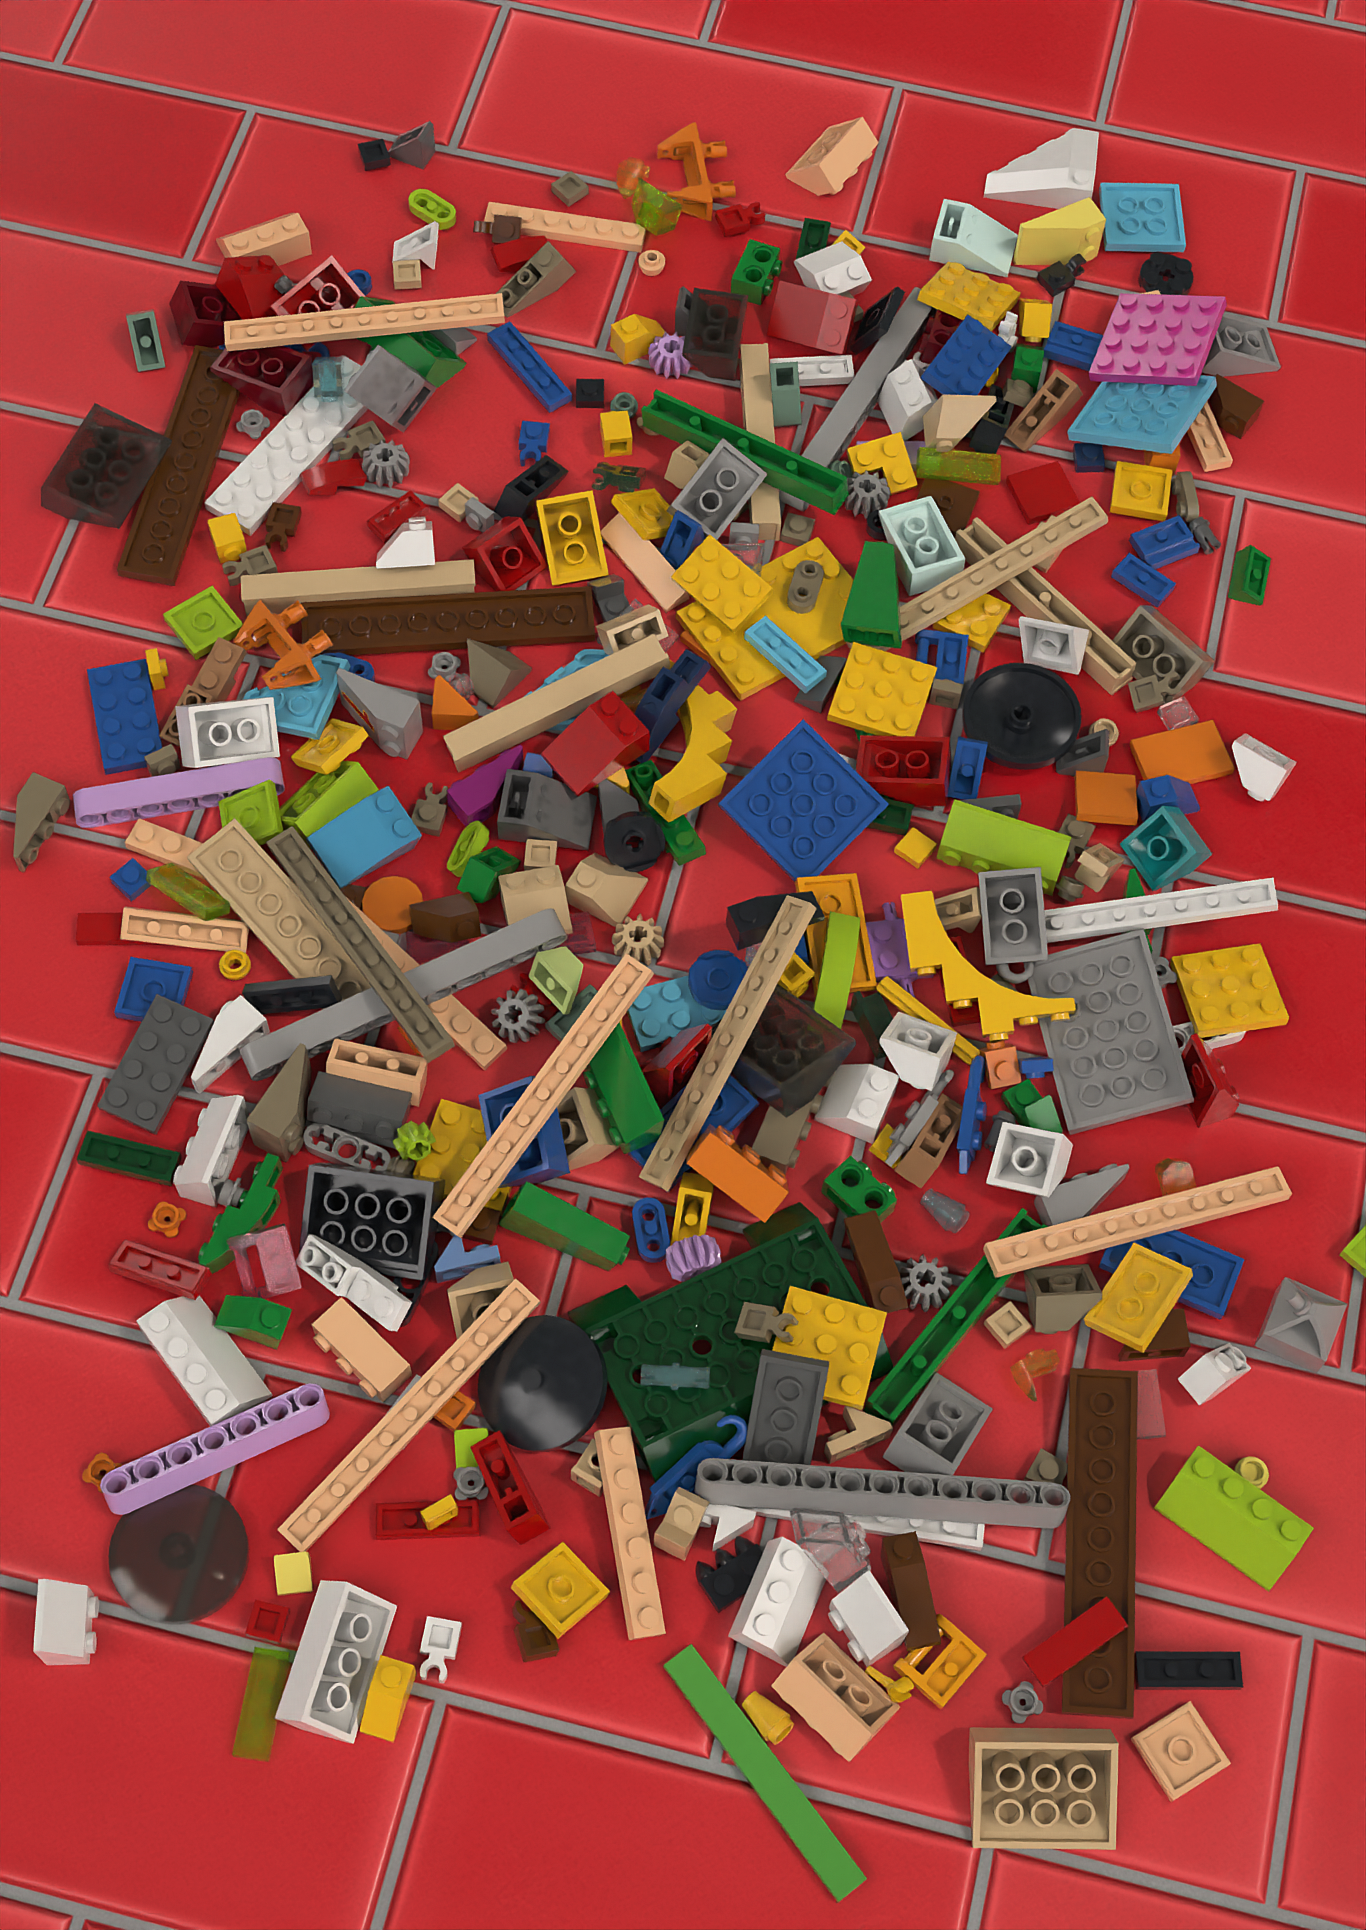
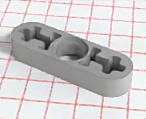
(322, 1149)

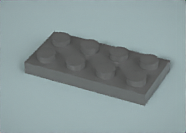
(156, 1064)
(785, 1408)

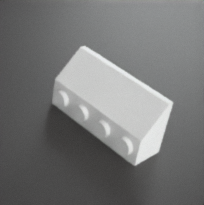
(203, 1359)
(336, 1661)

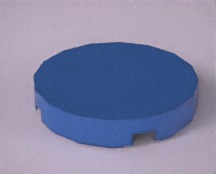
(716, 978)

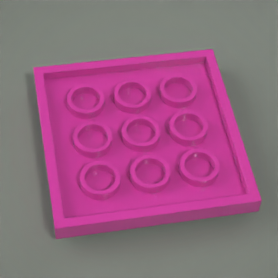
(1158, 339)

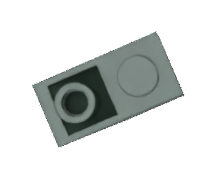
(785, 394)

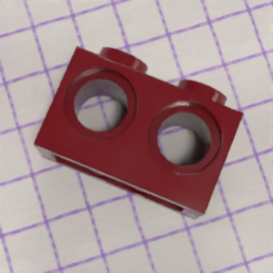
(940, 331)

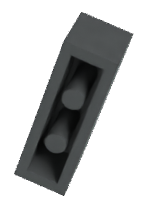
(358, 1105)

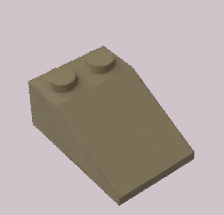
(281, 1113)

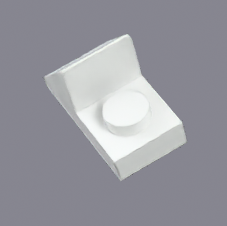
(418, 245)
(730, 1521)

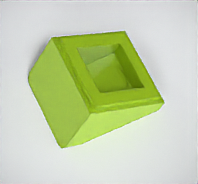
(463, 1441)

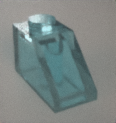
(328, 378)

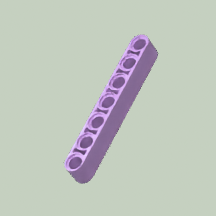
(171, 792)
(215, 1449)

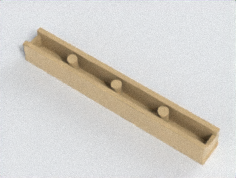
(758, 420)
(283, 589)
(1041, 601)
(555, 703)

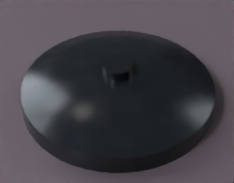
(1023, 715)
(543, 1384)

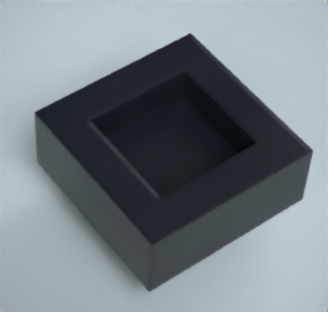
(374, 154)
(589, 393)

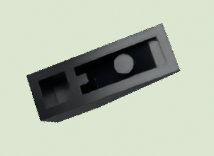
(993, 424)
(532, 485)
(752, 918)

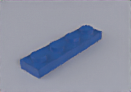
(529, 366)

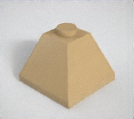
(953, 418)
(604, 889)
(476, 1293)

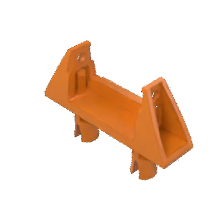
(700, 191)
(293, 655)

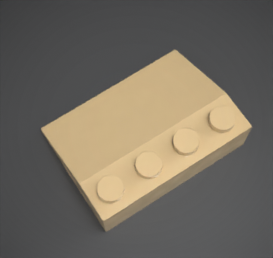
(1043, 1788)

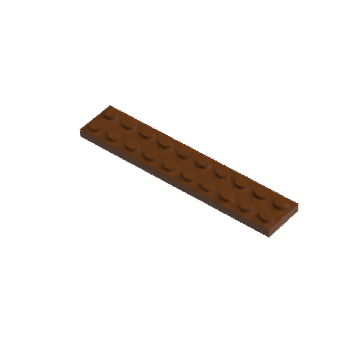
(183, 476)
(450, 619)
(1101, 1534)

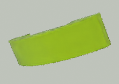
(837, 967)

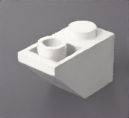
(1214, 1373)

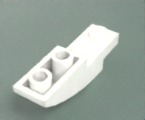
(354, 1280)

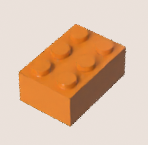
(738, 1172)

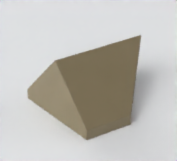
(494, 671)

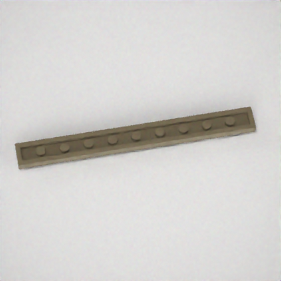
(361, 945)

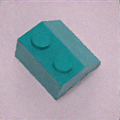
(1165, 847)

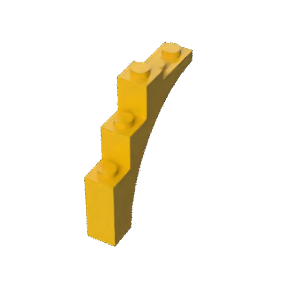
(699, 772)
(963, 984)

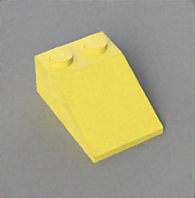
(1061, 235)

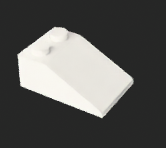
(227, 732)

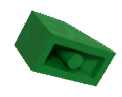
(1027, 364)
(482, 873)
(253, 1319)

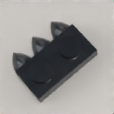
(733, 1573)

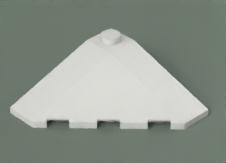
(1051, 175)

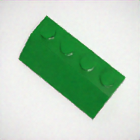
(417, 349)
(623, 1094)

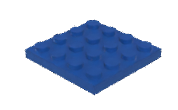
(803, 803)

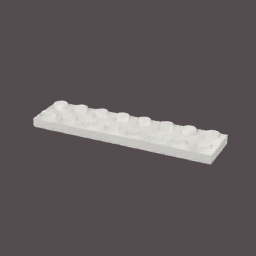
(283, 454)

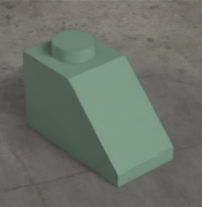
(145, 340)

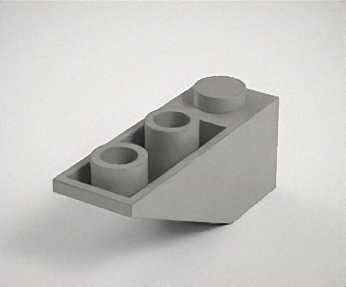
(1079, 1195)

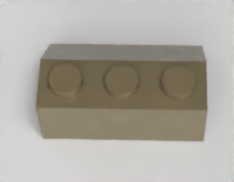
(1162, 649)

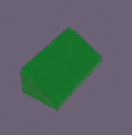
(1249, 576)

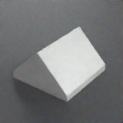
(1052, 644)

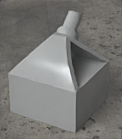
(1301, 1325)

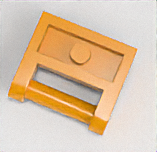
(949, 1668)

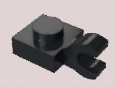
(1059, 277)

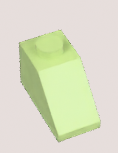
(557, 976)

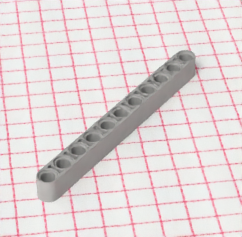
(865, 387)
(431, 981)
(882, 1493)

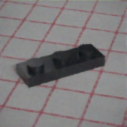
(292, 994)
(1187, 1670)

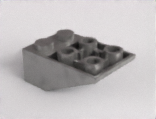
(390, 388)
(544, 810)

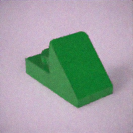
(1031, 1108)

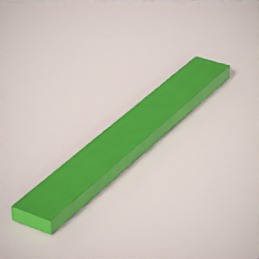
(765, 1773)

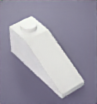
(232, 1029)

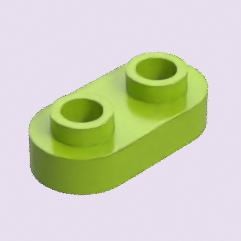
(434, 208)
(470, 843)

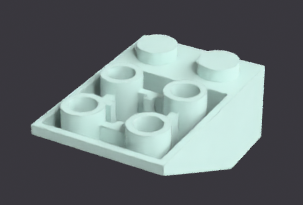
(972, 239)

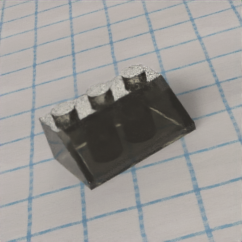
(715, 332)

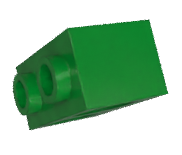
(756, 271)
(852, 1199)

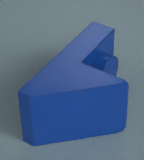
(681, 539)
(967, 768)

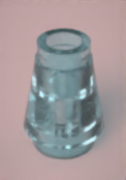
(945, 1210)

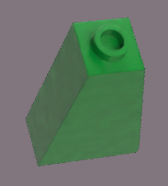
(873, 602)
(564, 1227)

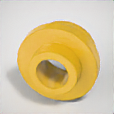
(230, 958)

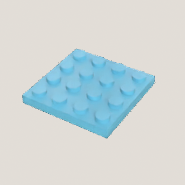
(1141, 414)

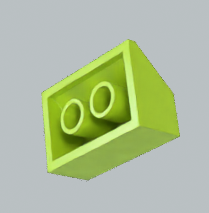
(326, 798)

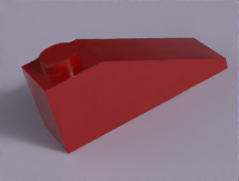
(510, 1488)

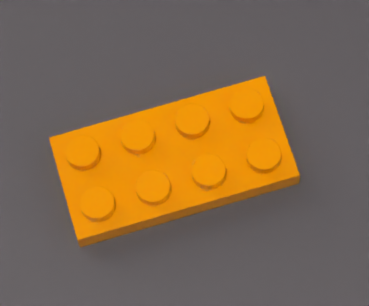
(839, 895)

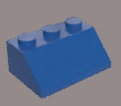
(545, 1155)

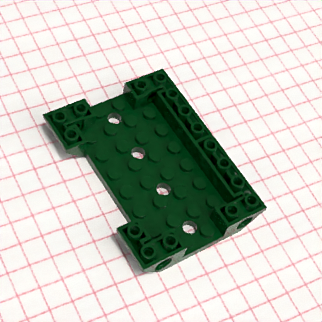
(662, 1329)

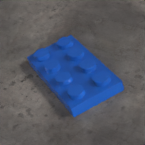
(966, 360)
(124, 715)
(729, 1110)
(1212, 1268)

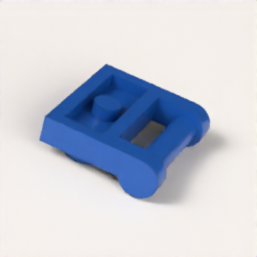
(950, 653)

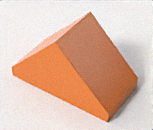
(449, 708)

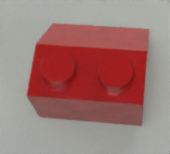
(505, 555)

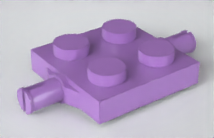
(890, 949)

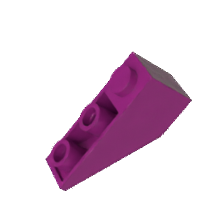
(481, 793)

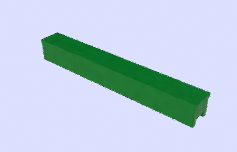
(783, 467)
(943, 1333)

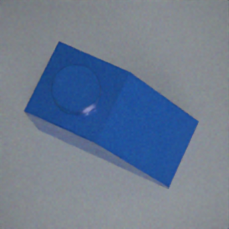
(1165, 792)

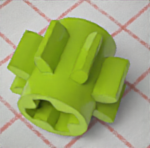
(414, 1141)

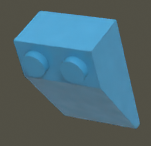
(364, 837)

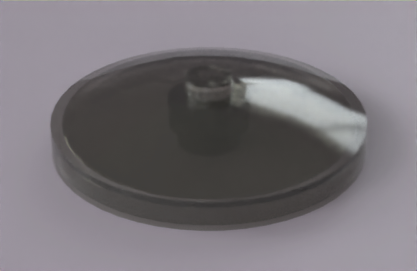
(179, 1556)

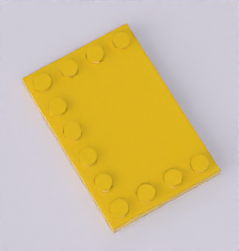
(815, 632)

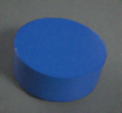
(362, 280)

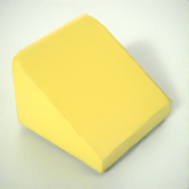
(293, 1573)

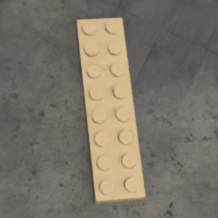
(274, 908)

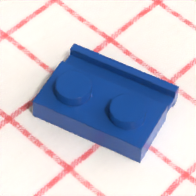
(1072, 345)
(1164, 542)

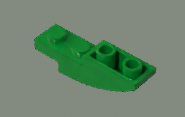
(679, 834)
(255, 1212)

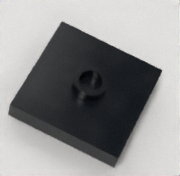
(877, 320)

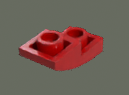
(516, 253)
(328, 476)

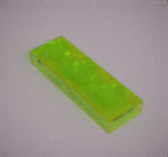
(958, 466)
(188, 892)
(260, 1704)

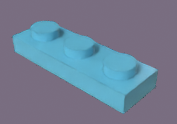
(785, 654)

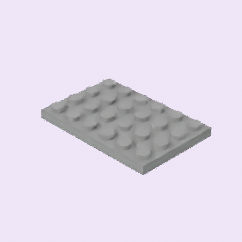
(1119, 1046)

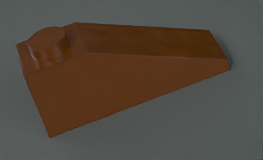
(875, 1263)
(910, 1589)

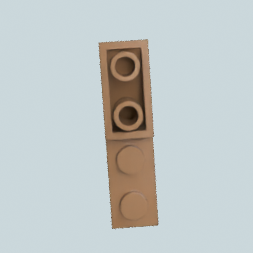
(211, 683)

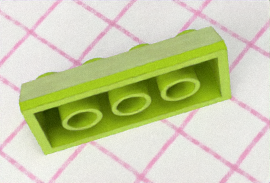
(997, 842)
(1233, 1518)

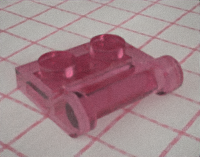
(275, 1260)

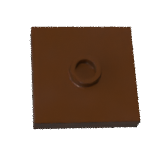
(952, 500)

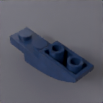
(666, 696)

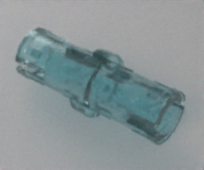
(675, 1376)

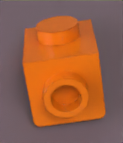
(1000, 1064)

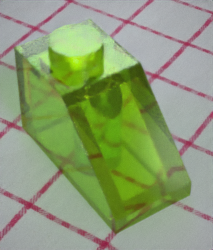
(654, 209)

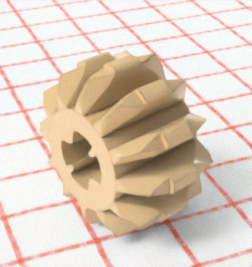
(641, 930)

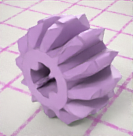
(667, 357)
(692, 1256)

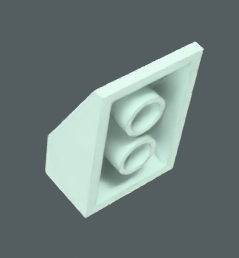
(922, 544)

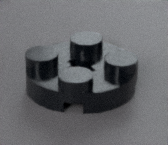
(1167, 265)
(634, 824)

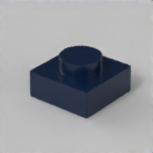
(1088, 457)

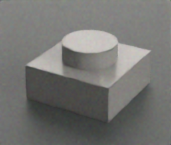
(478, 515)
(743, 533)

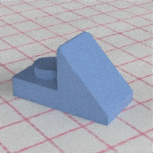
(457, 1263)

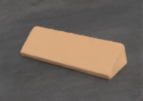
(644, 562)
(183, 930)

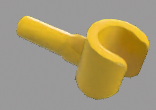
(896, 1689)

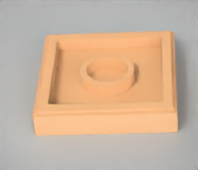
(1180, 1751)

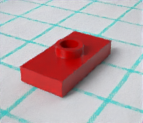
(389, 519)

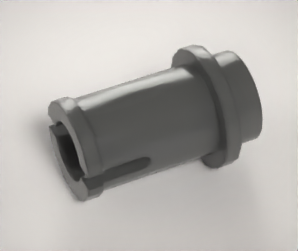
(1203, 534)
(1002, 1116)

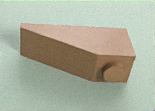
(1044, 411)
(931, 1143)

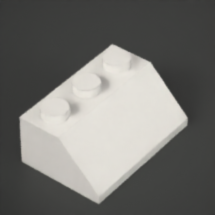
(213, 1150)
(778, 1602)

